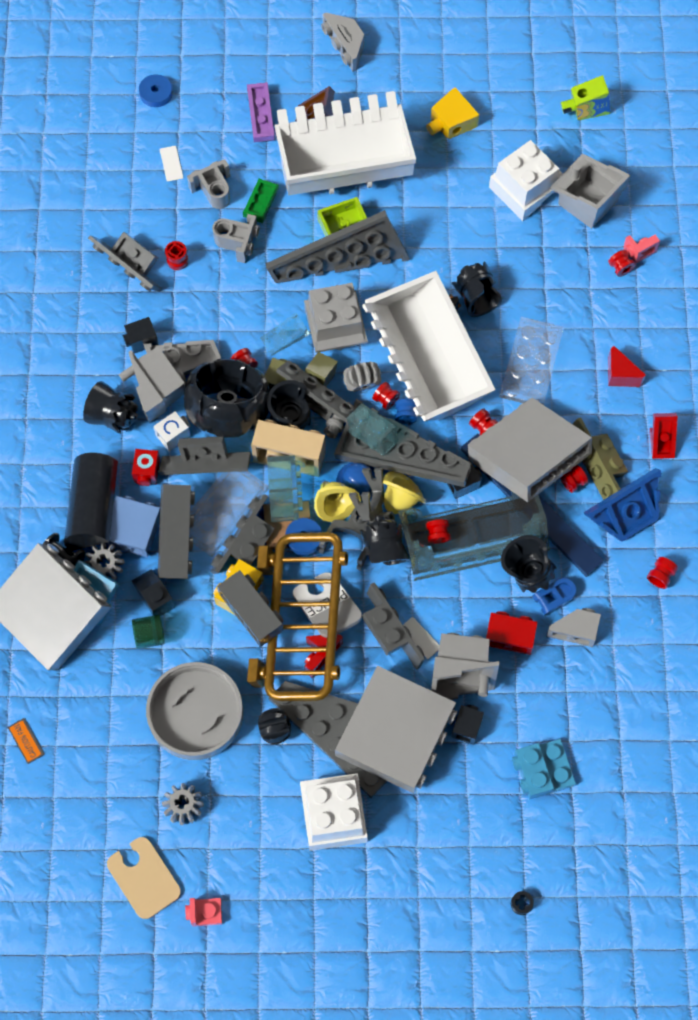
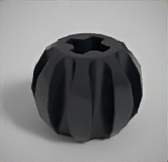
(274, 726)

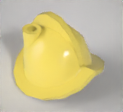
(400, 492)
(333, 501)

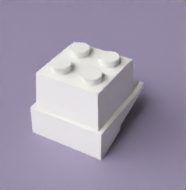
(524, 179)
(333, 812)

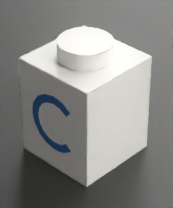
(171, 430)

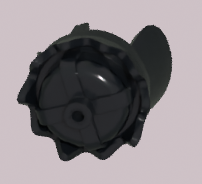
(476, 288)
(288, 404)
(110, 408)
(384, 542)
(528, 563)

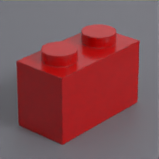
(511, 632)

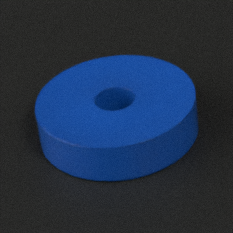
(152, 83)
(303, 525)

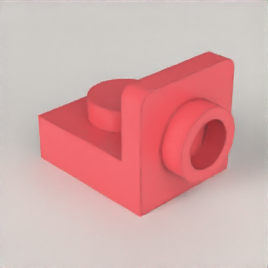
(642, 249)
(204, 912)

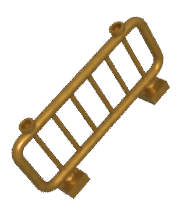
(263, 676)

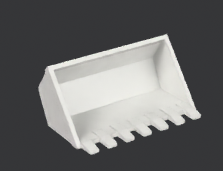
(344, 146)

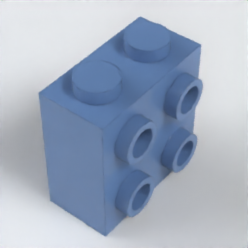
(133, 525)

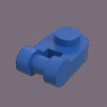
(562, 591)

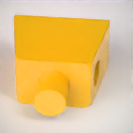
(452, 115)

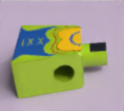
(588, 99)

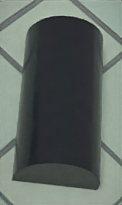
(90, 501)

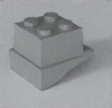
(590, 189)
(334, 318)
(157, 381)
(463, 666)

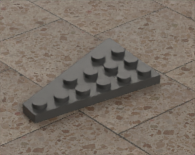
(324, 725)

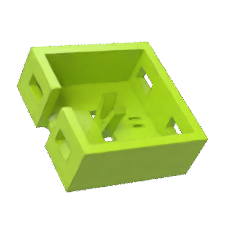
(340, 215)

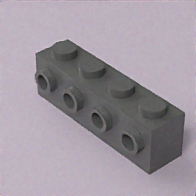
(174, 531)

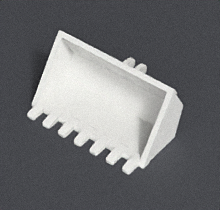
(429, 347)

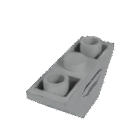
(345, 37)

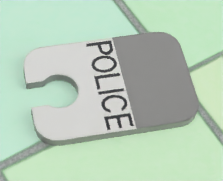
(348, 612)

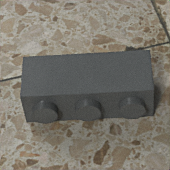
(251, 608)

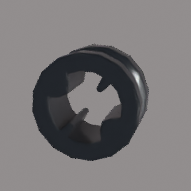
(527, 908)

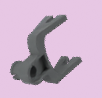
(367, 509)
(352, 527)

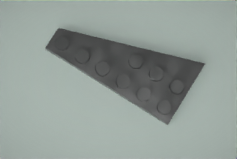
(345, 250)
(408, 456)

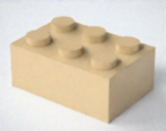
(280, 440)

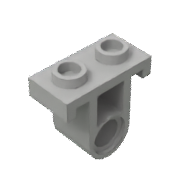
(212, 183)
(238, 236)

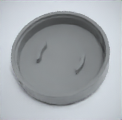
(194, 711)

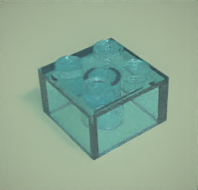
(284, 488)

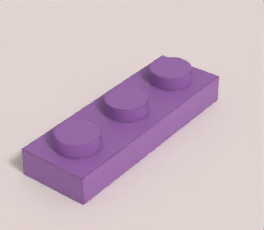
(260, 112)

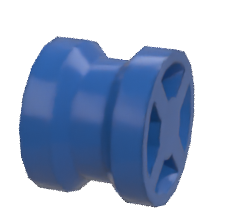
(405, 412)

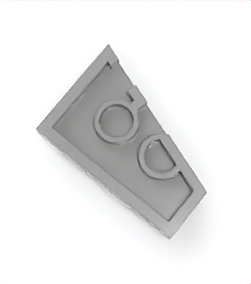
(190, 354)

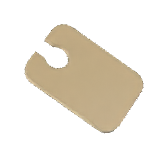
(146, 884)

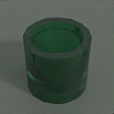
(148, 631)

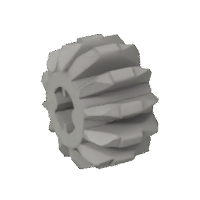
(362, 376)
(110, 555)
(189, 809)

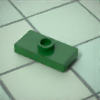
(261, 199)

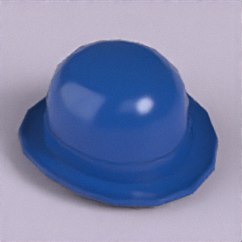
(352, 477)

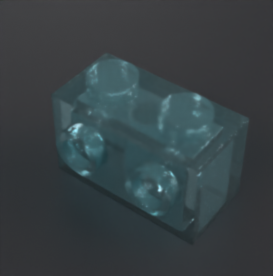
(372, 429)

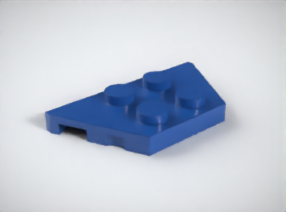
(629, 508)

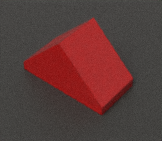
(623, 371)

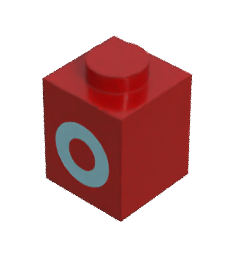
(145, 467)

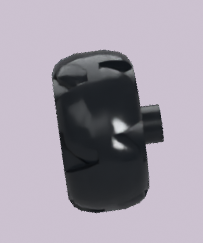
(228, 415)

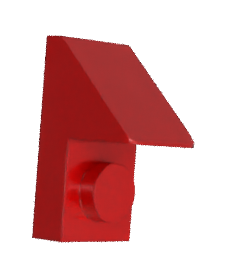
(663, 435)
(316, 661)

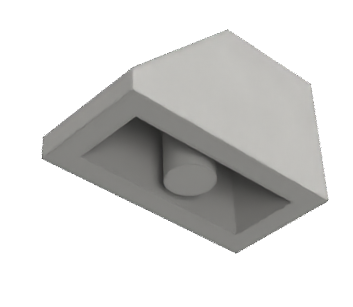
(576, 627)

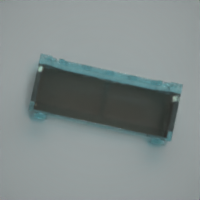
(476, 534)

